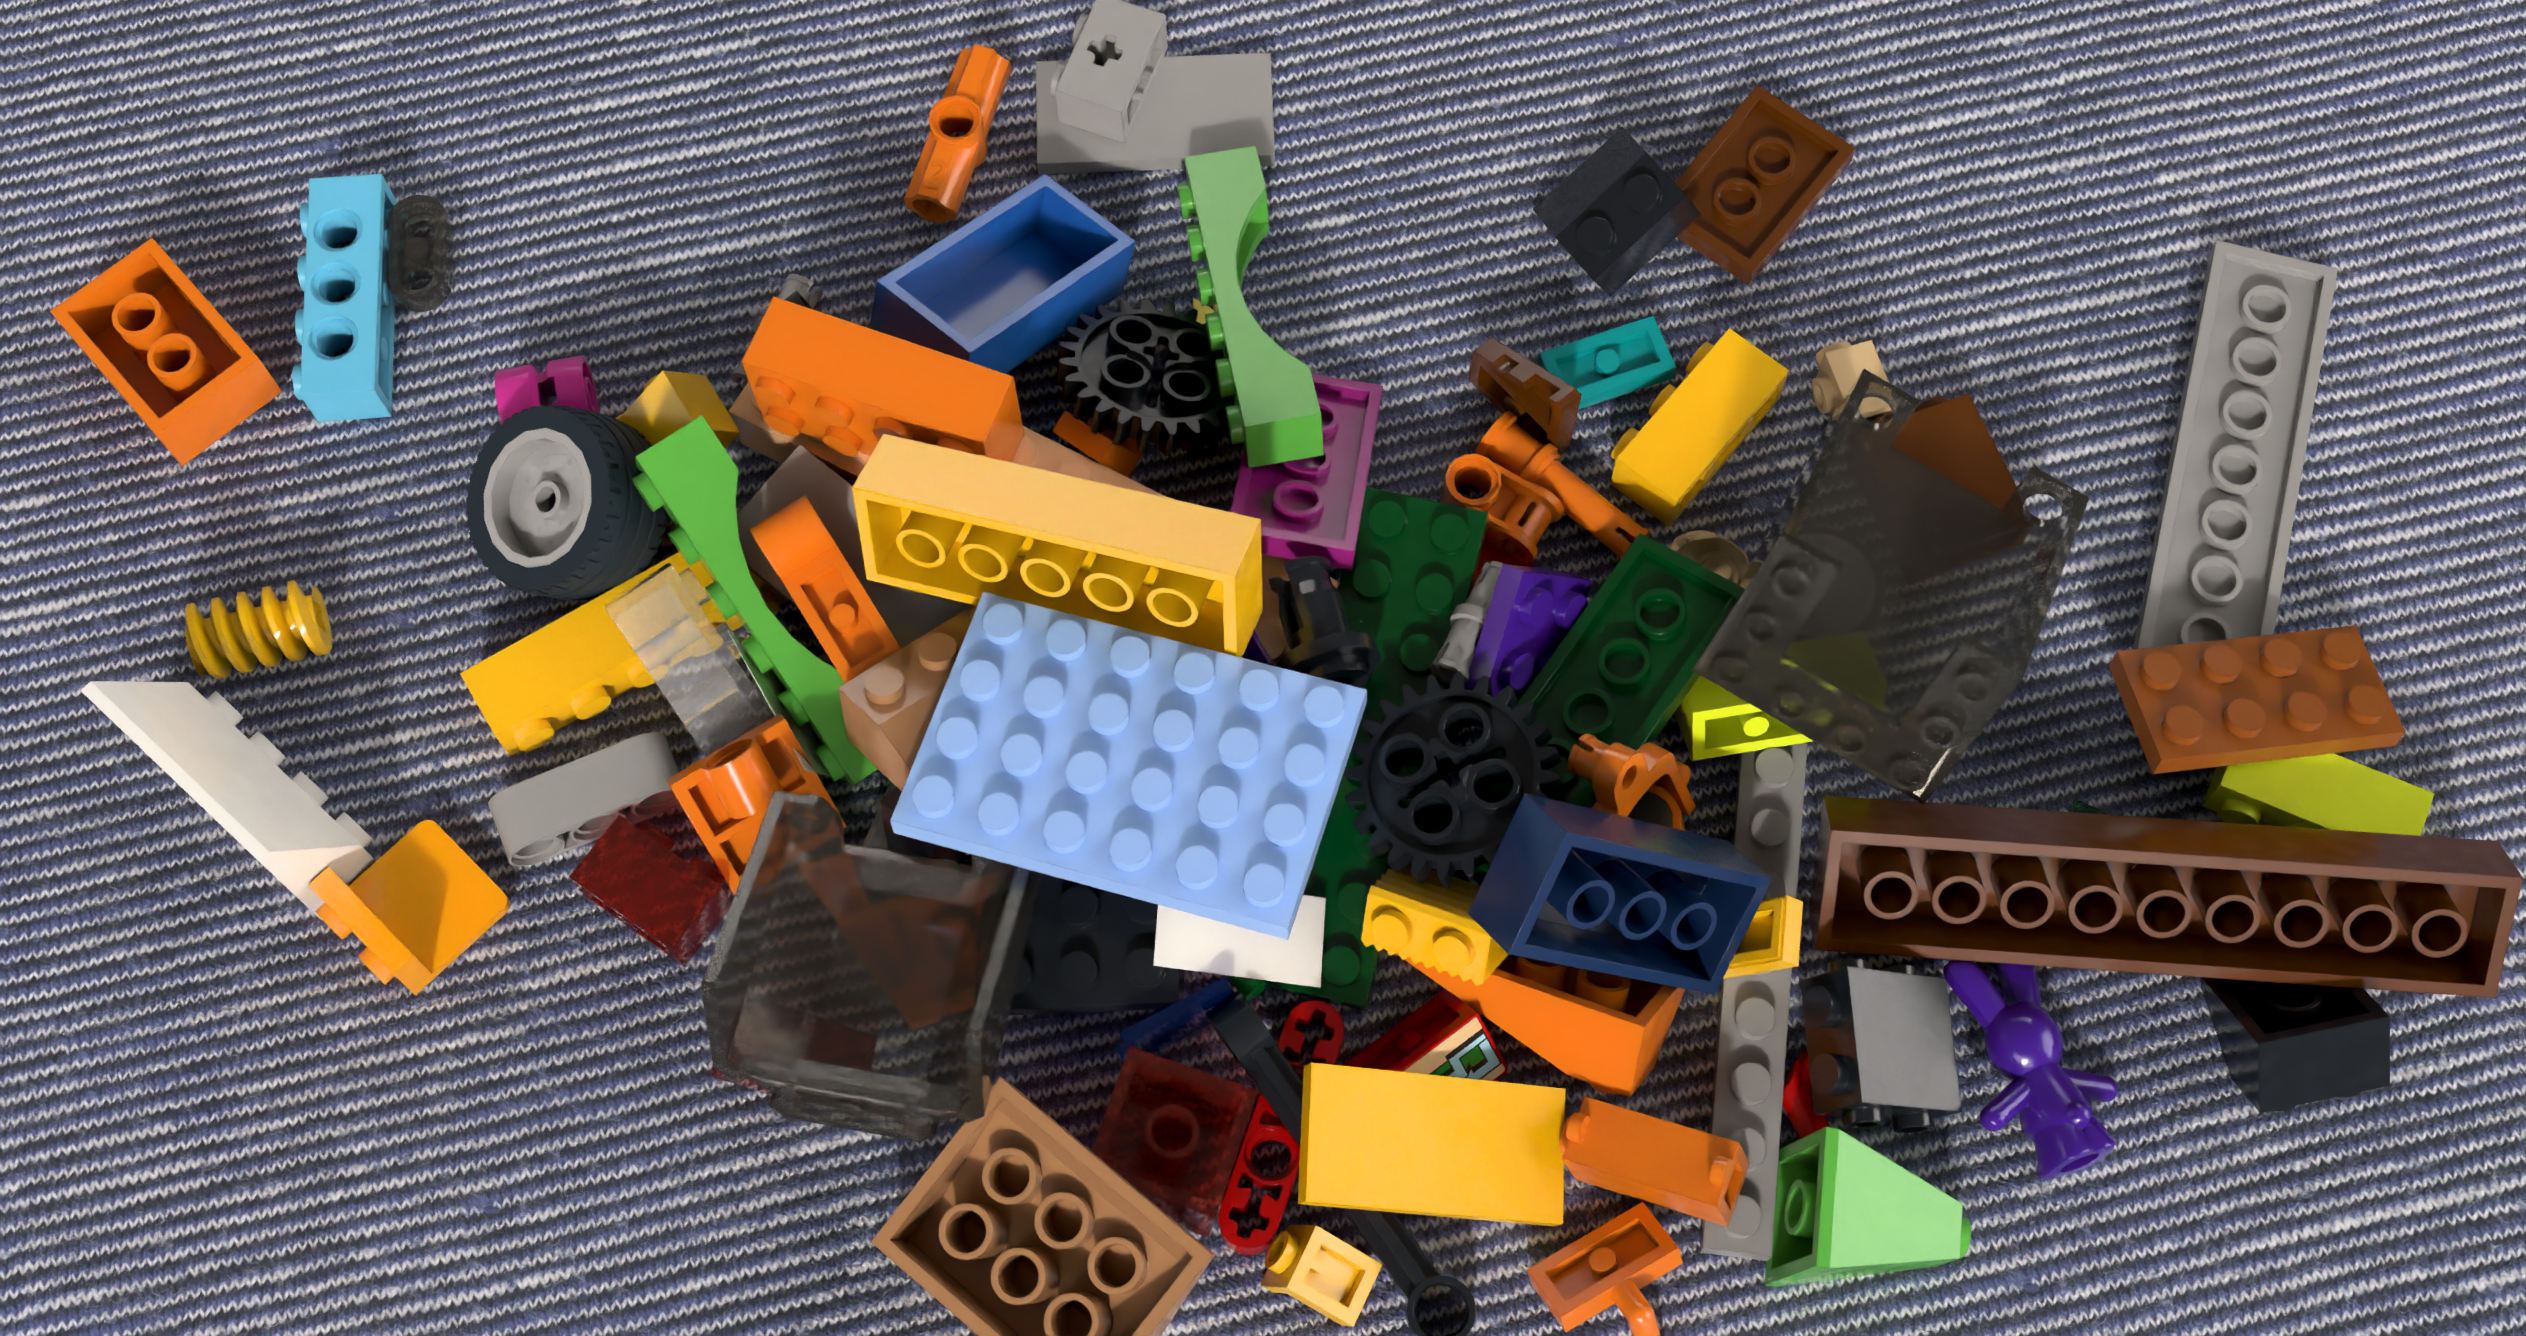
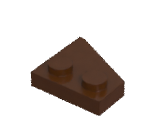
(1539, 399)

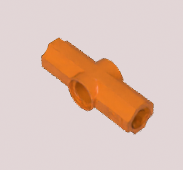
(949, 161)

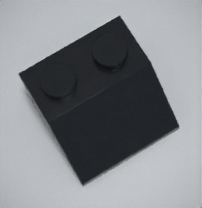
(1616, 212)
(2299, 1040)

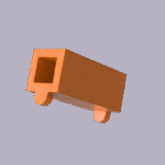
(1654, 1160)

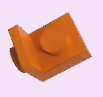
(1100, 445)

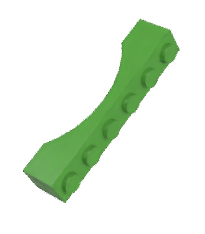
(1271, 390)
(698, 490)

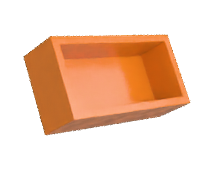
(859, 383)

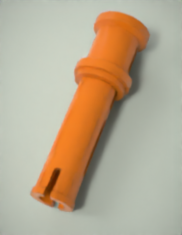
(1540, 464)

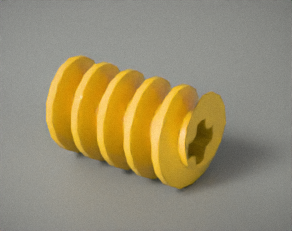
(257, 632)

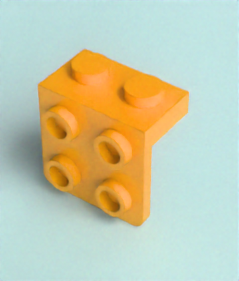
(413, 906)

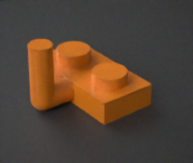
(1608, 1270)

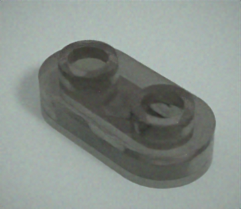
(419, 258)

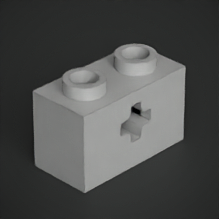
(1109, 68)

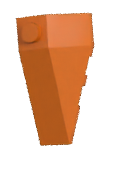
(1574, 1017)

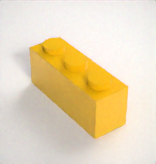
(1696, 426)

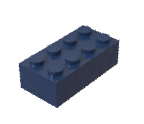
(1618, 895)

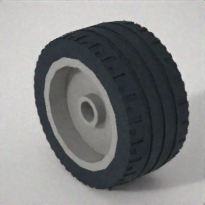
(559, 504)

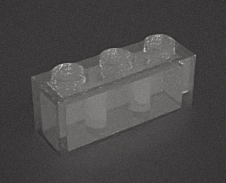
(690, 657)

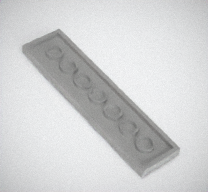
(2237, 449)

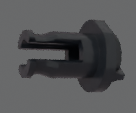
(1319, 626)

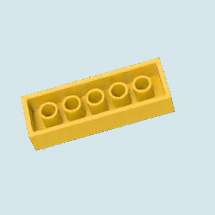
(1058, 541)

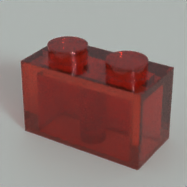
(652, 888)

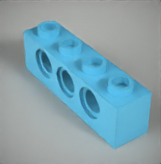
(362, 378)

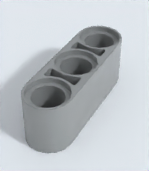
(584, 798)

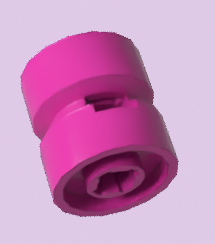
(527, 387)

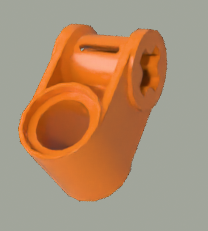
(1507, 501)

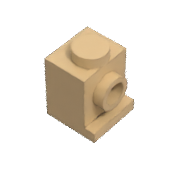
(1839, 369)

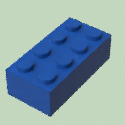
(1007, 279)

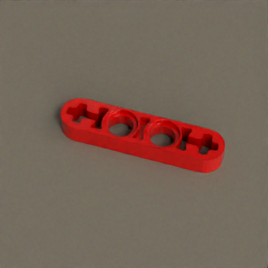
(1267, 1126)

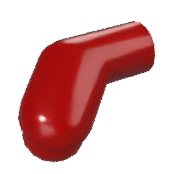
(1798, 1099)

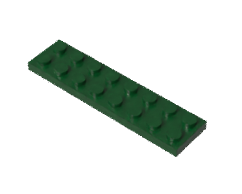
(1405, 581)

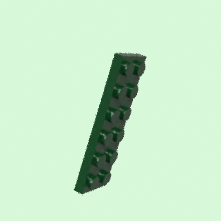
(1622, 662)

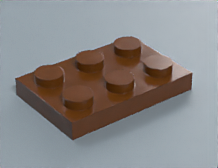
(1758, 182)

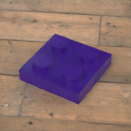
(1526, 624)

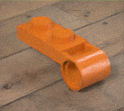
(825, 588)

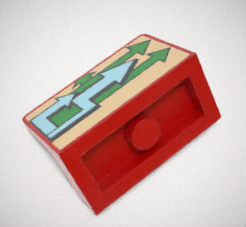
(1439, 1040)

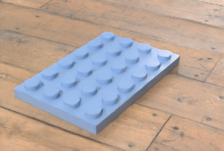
(1132, 764)

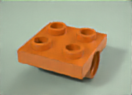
(733, 787)

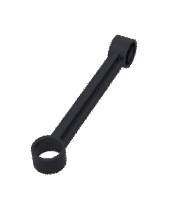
(1283, 1089)

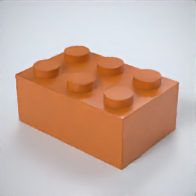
(167, 351)

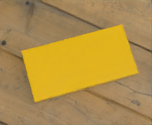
(1431, 1145)

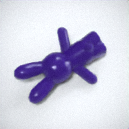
(2027, 1049)

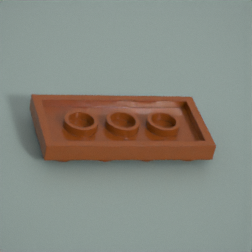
(2255, 699)

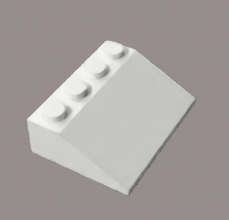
(237, 781)

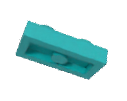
(1612, 361)

